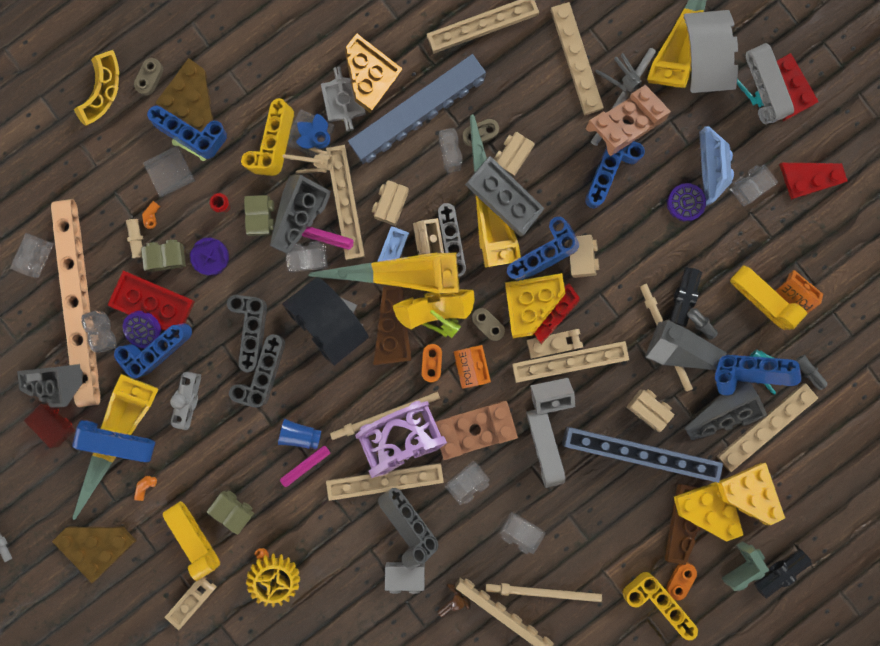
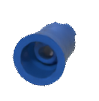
(298, 435)

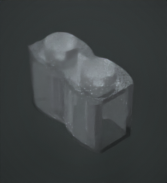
(449, 147)
(754, 185)
(307, 257)
(99, 334)
(467, 483)
(522, 533)

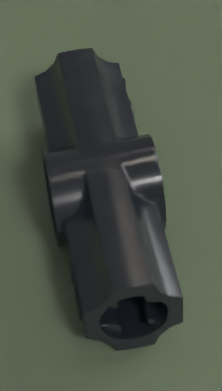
(685, 296)
(783, 573)

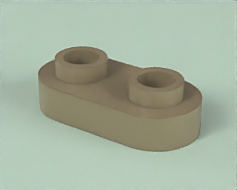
(151, 76)
(482, 126)
(488, 324)

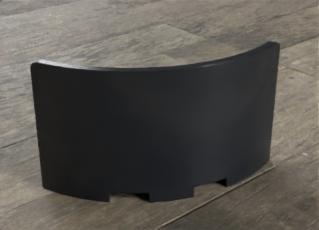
(327, 319)

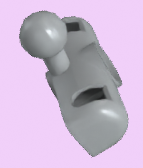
(185, 400)

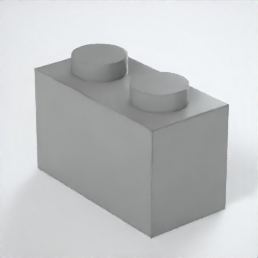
(553, 396)
(400, 578)

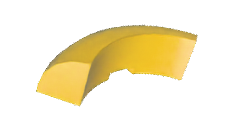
(104, 90)
(448, 305)

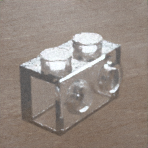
(31, 255)

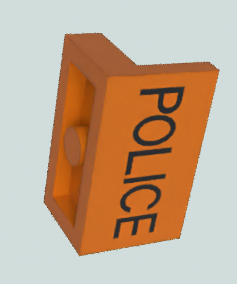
(800, 291)
(472, 366)

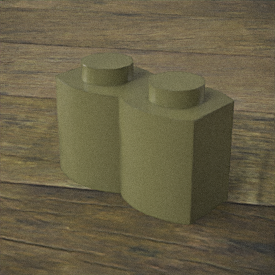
(258, 215)
(163, 256)
(231, 512)

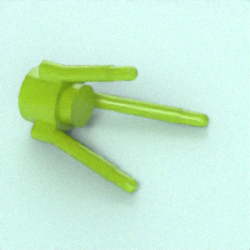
(449, 326)

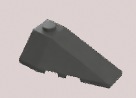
(298, 208)
(682, 348)
(52, 384)
(740, 407)

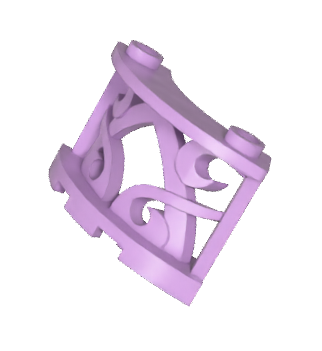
(425, 443)

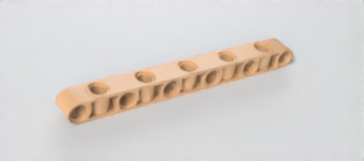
(73, 286)

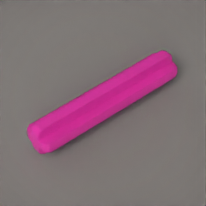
(329, 238)
(304, 466)

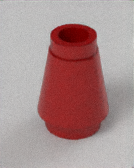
(216, 202)

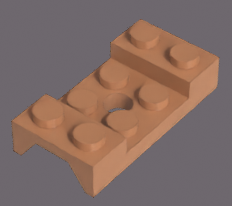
(641, 109)
(494, 423)

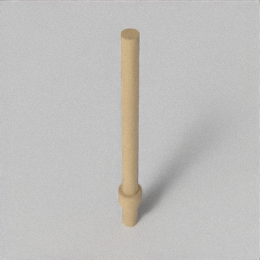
(650, 303)
(350, 429)
(506, 589)

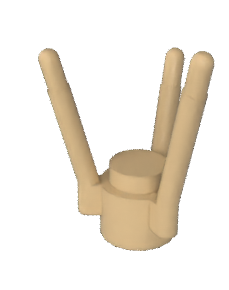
(322, 161)

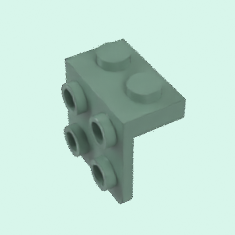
(751, 570)

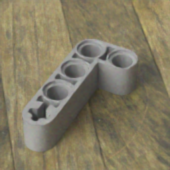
(769, 84)
(454, 240)
(546, 448)

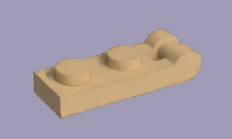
(554, 344)
(189, 603)

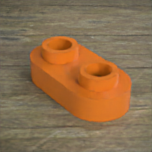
(431, 363)
(679, 580)

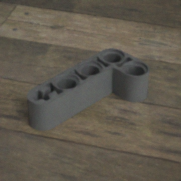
(248, 334)
(262, 369)
(410, 526)

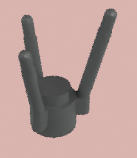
(631, 79)

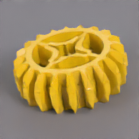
(285, 586)

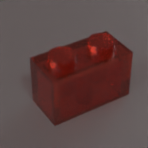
(49, 425)

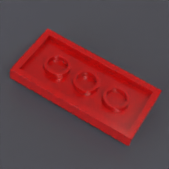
(142, 295)

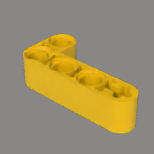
(273, 142)
(767, 300)
(192, 541)
(665, 606)

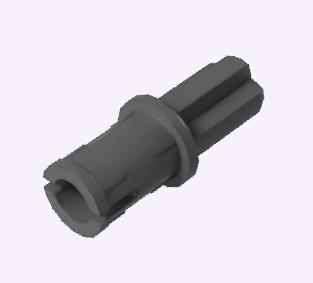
(702, 323)
(811, 372)

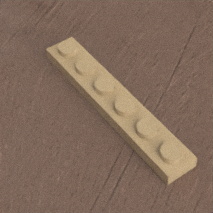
(482, 24)
(576, 58)
(345, 201)
(570, 361)
(767, 427)
(399, 479)
(499, 611)

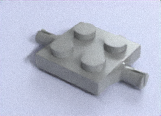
(340, 100)

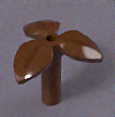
(456, 603)

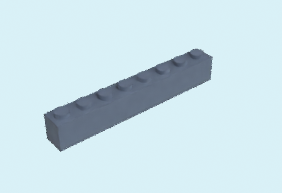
(417, 109)
(642, 454)

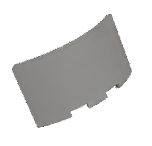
(712, 51)

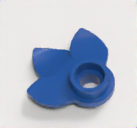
(312, 132)

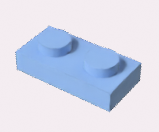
(394, 244)

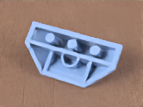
(716, 164)

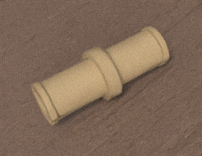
(134, 238)

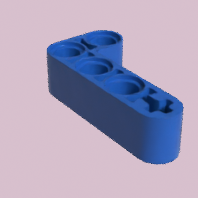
(184, 130)
(609, 172)
(542, 252)
(157, 348)
(755, 370)
(112, 443)

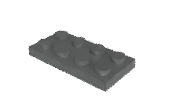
(504, 196)

